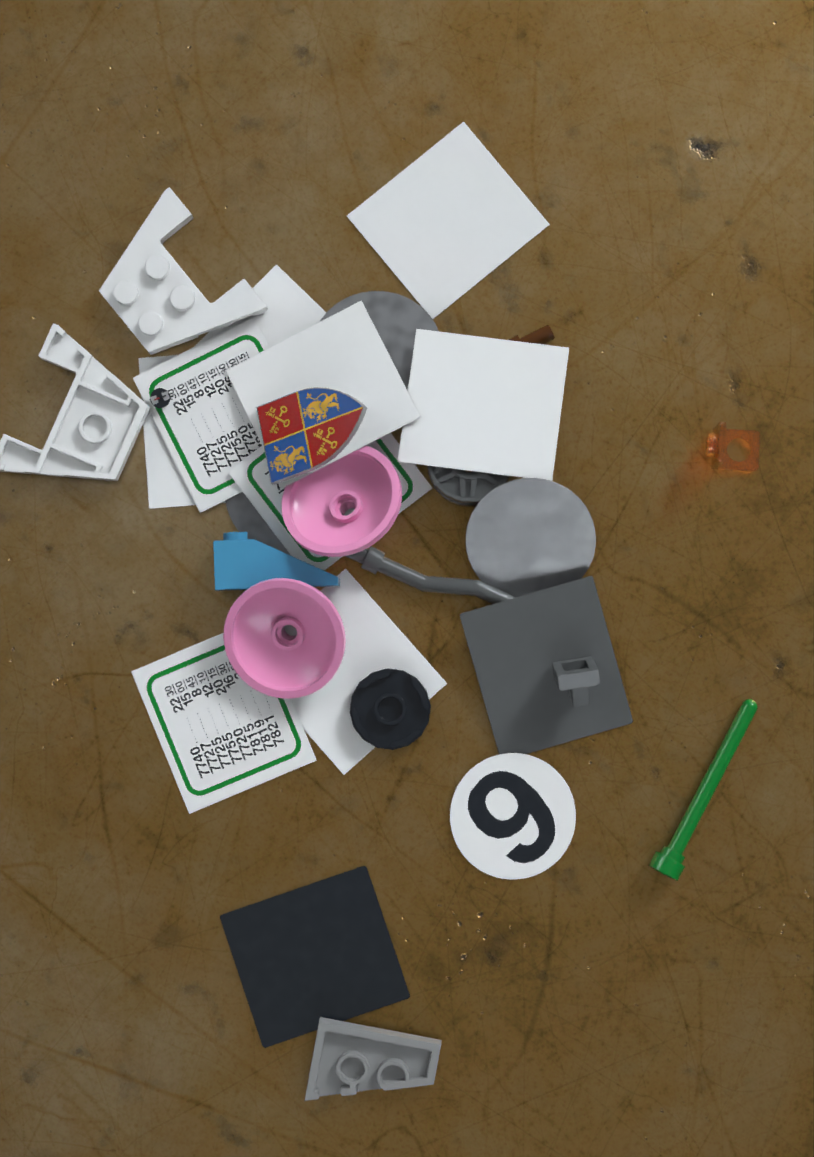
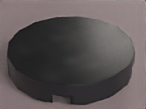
(390, 709)

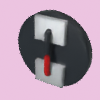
(160, 398)

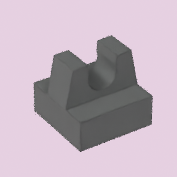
(576, 677)

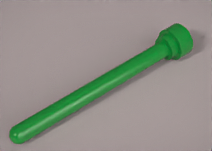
(670, 858)

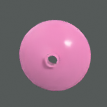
(317, 504)
(268, 655)

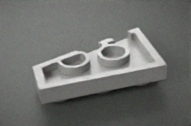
(368, 1058)

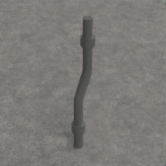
(374, 560)

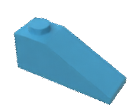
(246, 562)

